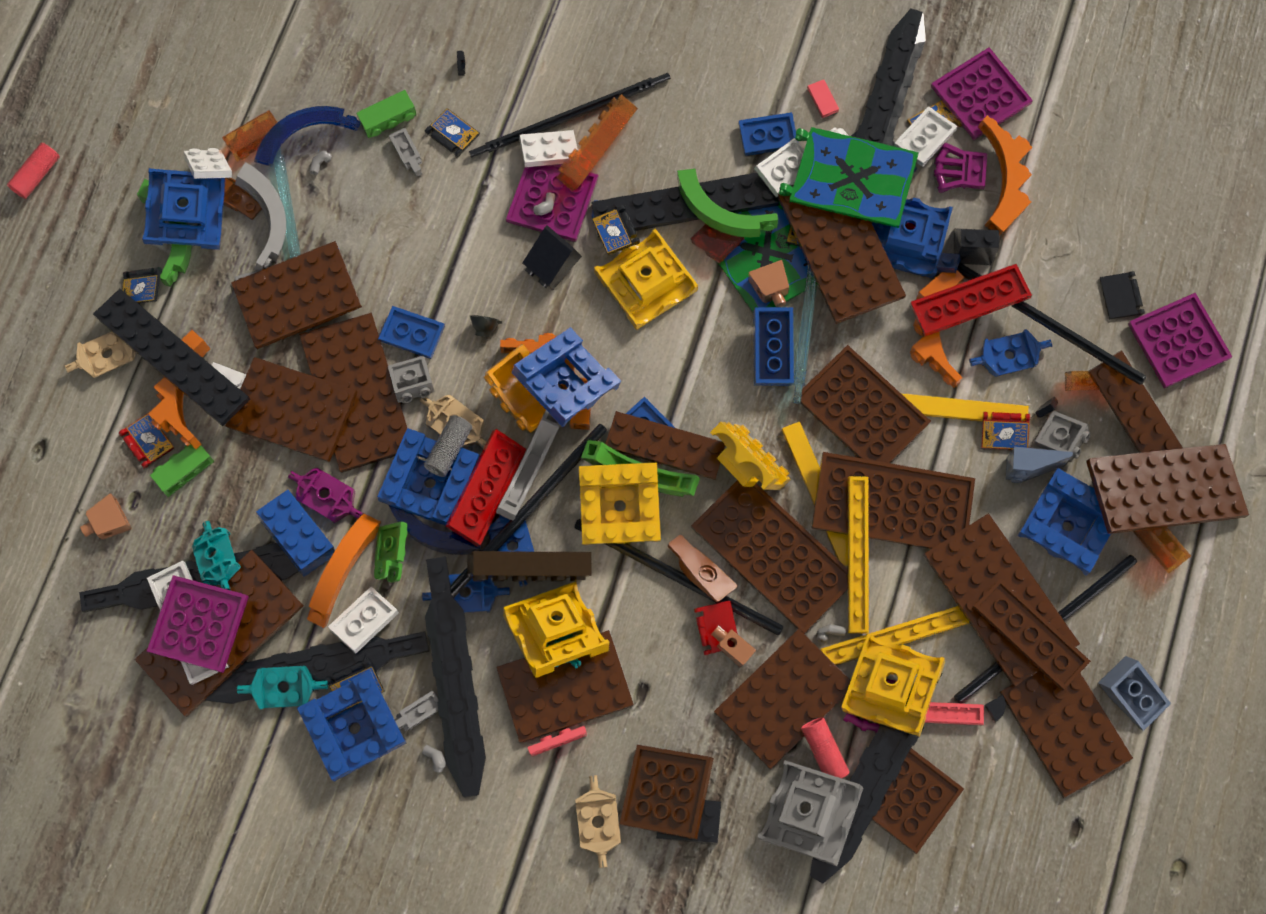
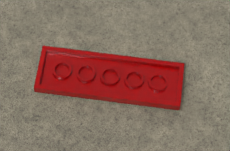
(970, 300)
(486, 487)

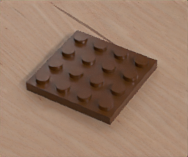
(666, 791)
(916, 801)

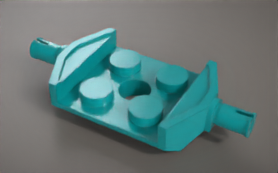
(223, 564)
(267, 692)

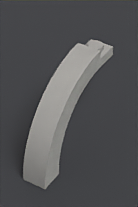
(265, 194)
(529, 467)

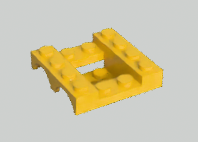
(659, 291)
(747, 459)
(620, 482)
(533, 628)
(884, 703)

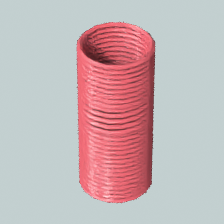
(33, 170)
(826, 754)

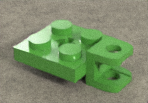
(390, 551)

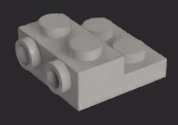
(411, 379)
(1063, 434)

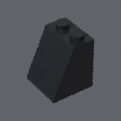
(976, 245)
(550, 258)

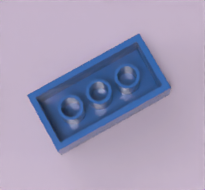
(773, 346)
(295, 533)

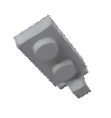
(406, 151)
(417, 711)

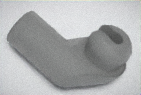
(317, 160)
(545, 207)
(830, 630)
(437, 758)

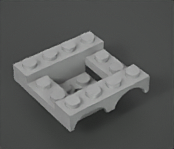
(830, 817)

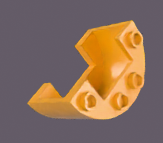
(512, 393)

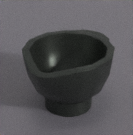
(484, 325)

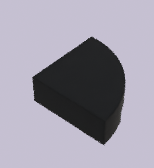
(461, 63)
(1047, 407)
(996, 708)

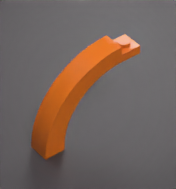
(339, 566)

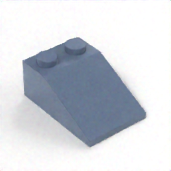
(1029, 463)
(1134, 692)

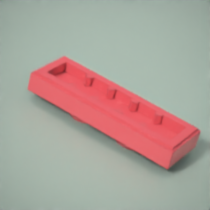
(955, 713)
(565, 736)

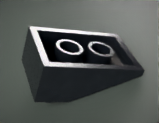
(708, 828)

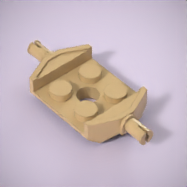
(91, 357)
(440, 413)
(588, 807)

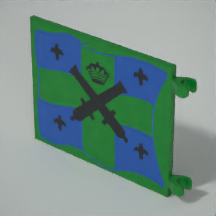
(852, 176)
(762, 251)

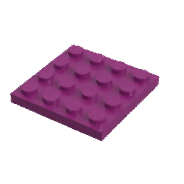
(981, 89)
(568, 207)
(1179, 340)
(198, 623)

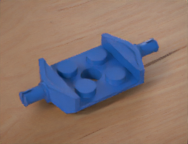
(1022, 345)
(520, 536)
(481, 597)

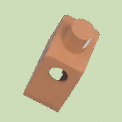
(770, 283)
(106, 519)
(740, 652)

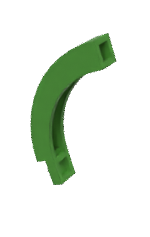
(718, 217)
(179, 254)
(668, 482)

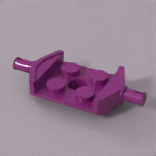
(333, 507)

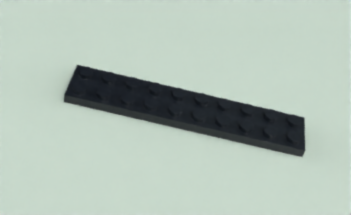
(668, 206)
(171, 357)

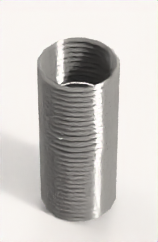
(451, 442)

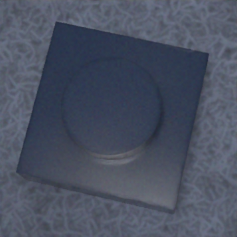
(948, 262)

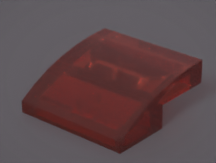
(715, 243)

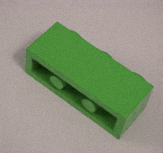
(386, 114)
(181, 469)

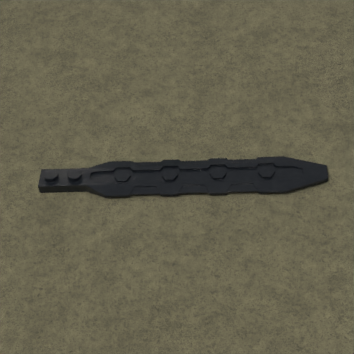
(893, 79)
(137, 592)
(321, 662)
(454, 682)
(875, 773)

